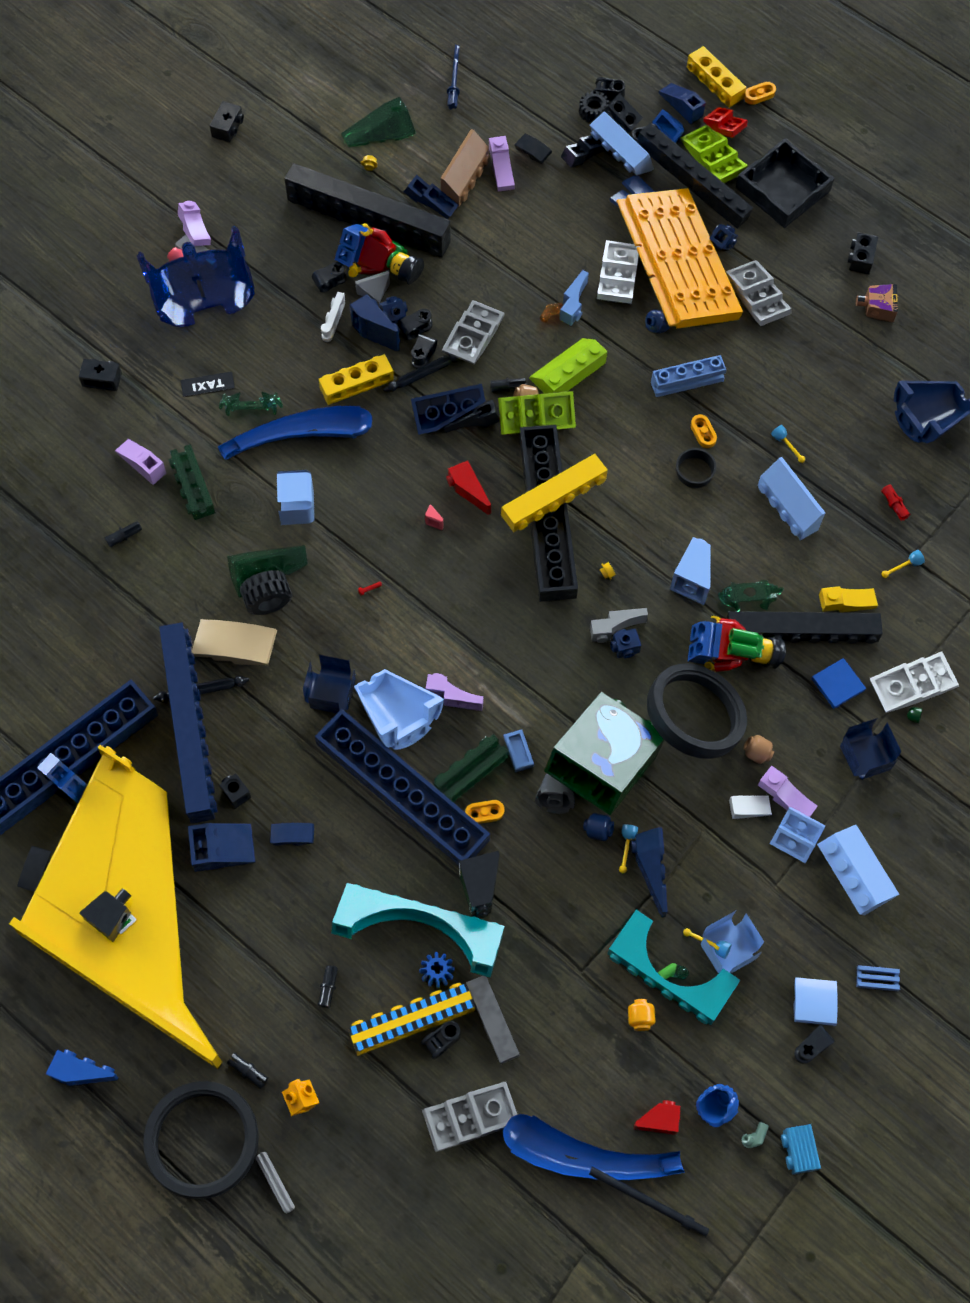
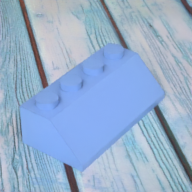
(621, 144)
(791, 499)
(858, 869)

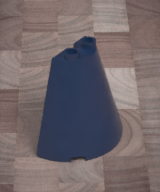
(929, 408)

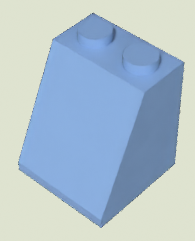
(693, 572)

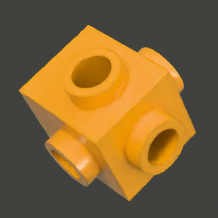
(300, 1096)

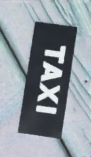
(207, 384)

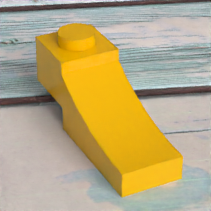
(847, 599)

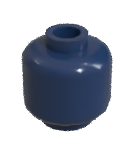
(656, 322)
(599, 827)

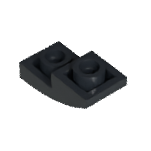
(534, 148)
(34, 868)

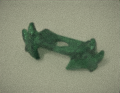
(268, 401)
(764, 591)

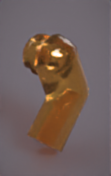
(550, 309)

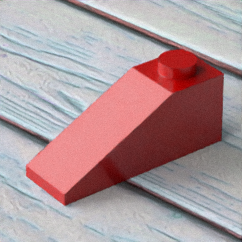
(467, 485)

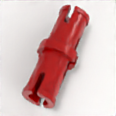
(895, 502)

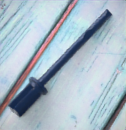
(453, 91)

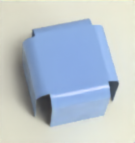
(296, 497)
(744, 941)

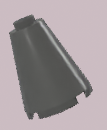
(554, 796)

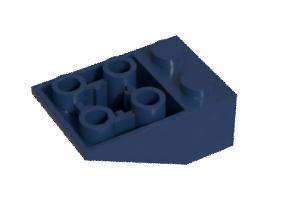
(374, 323)
(220, 845)

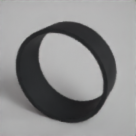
(696, 453)

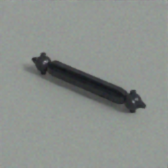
(420, 373)
(208, 687)

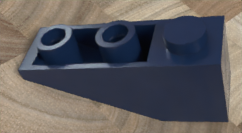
(684, 102)

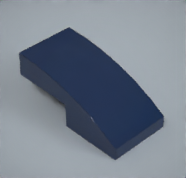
(292, 834)

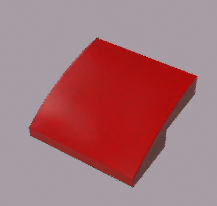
(724, 123)

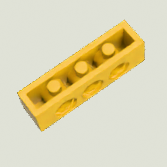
(716, 76)
(349, 387)

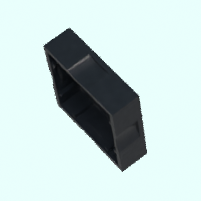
(784, 183)

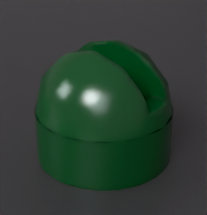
(914, 714)

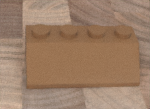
(465, 168)

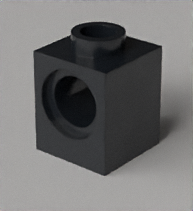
(238, 797)

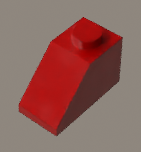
(660, 1119)

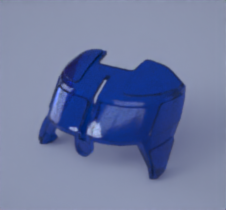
(222, 275)

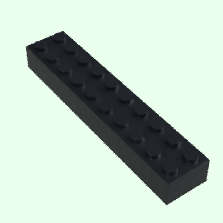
(362, 206)
(551, 533)

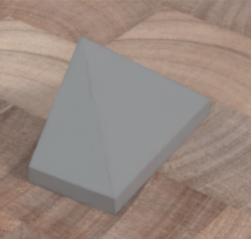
(374, 286)

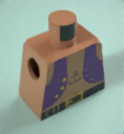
(880, 302)

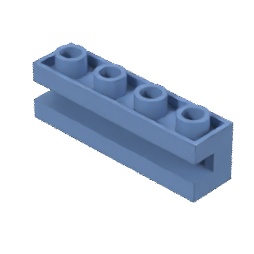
(688, 376)

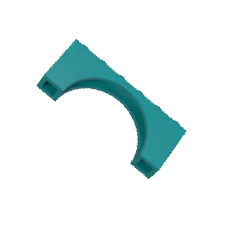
(702, 1000)

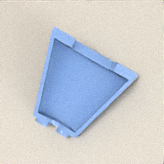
(398, 708)

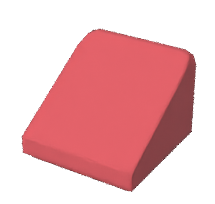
(433, 518)

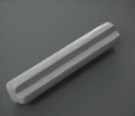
(275, 1182)

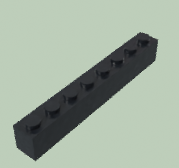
(694, 176)
(812, 626)

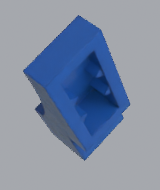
(63, 777)

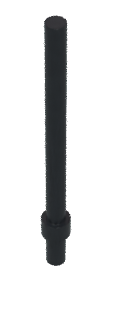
(686, 1221)

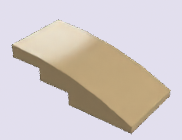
(234, 642)

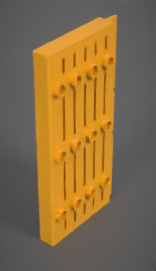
(680, 258)

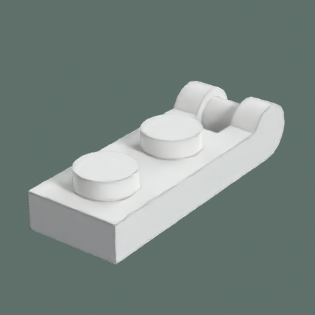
(332, 317)

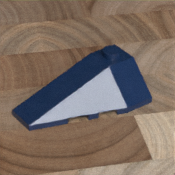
(440, 409)
(649, 853)

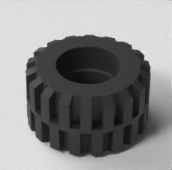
(266, 592)

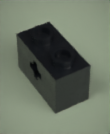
(226, 121)
(100, 374)

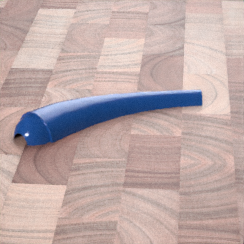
(329, 421)
(547, 1147)

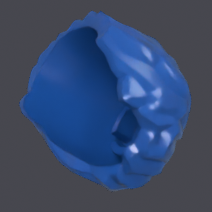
(717, 1105)

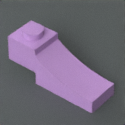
(501, 163)
(192, 223)
(452, 695)
(785, 793)

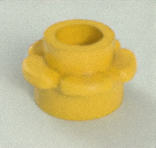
(369, 162)
(607, 570)

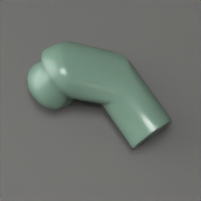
(757, 1138)

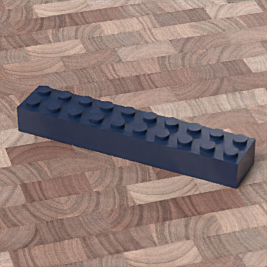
(187, 725)
(76, 747)
(402, 788)

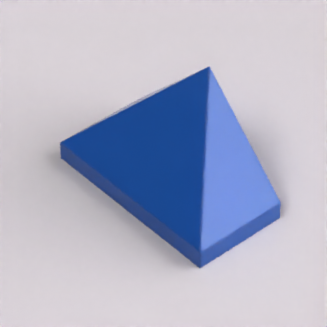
(669, 125)

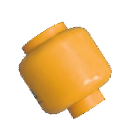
(641, 1015)

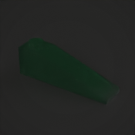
(382, 124)
(251, 563)

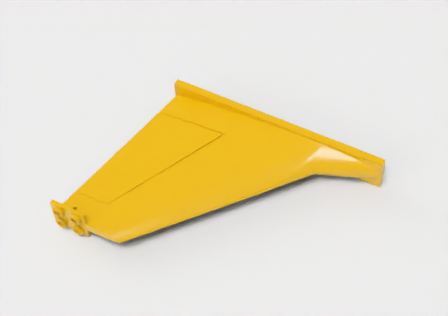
(111, 844)

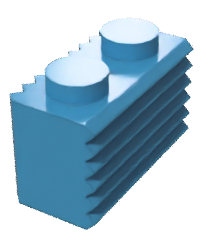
(801, 1149)

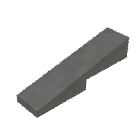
(492, 1019)

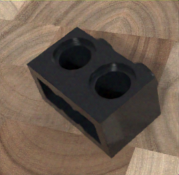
(624, 115)
(863, 253)

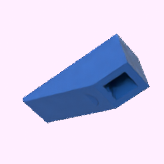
(74, 1071)

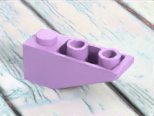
(142, 461)

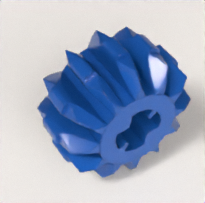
(437, 962)

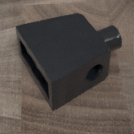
(108, 913)

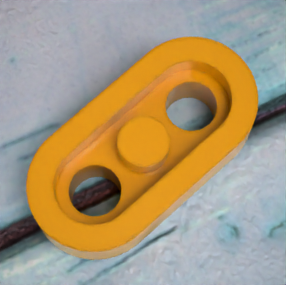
(760, 93)
(703, 432)
(484, 809)

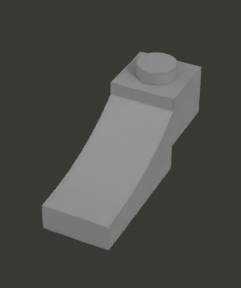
(603, 629)

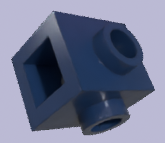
(719, 234)
(394, 303)
(626, 643)

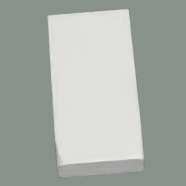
(749, 806)

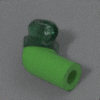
(674, 970)

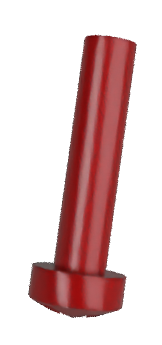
(361, 591)

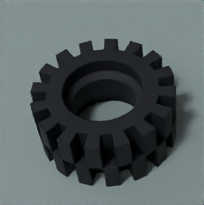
(592, 99)

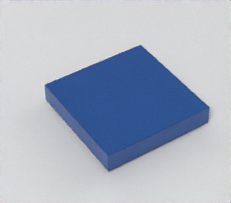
(838, 683)

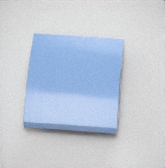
(797, 834)
(815, 1001)

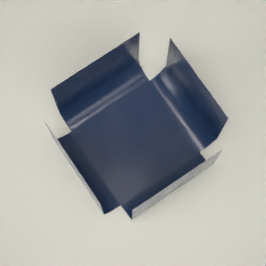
(332, 687)
(867, 753)

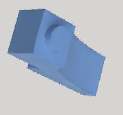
(571, 309)

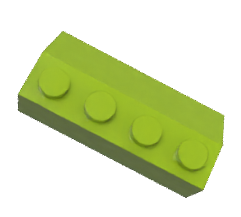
(570, 367)

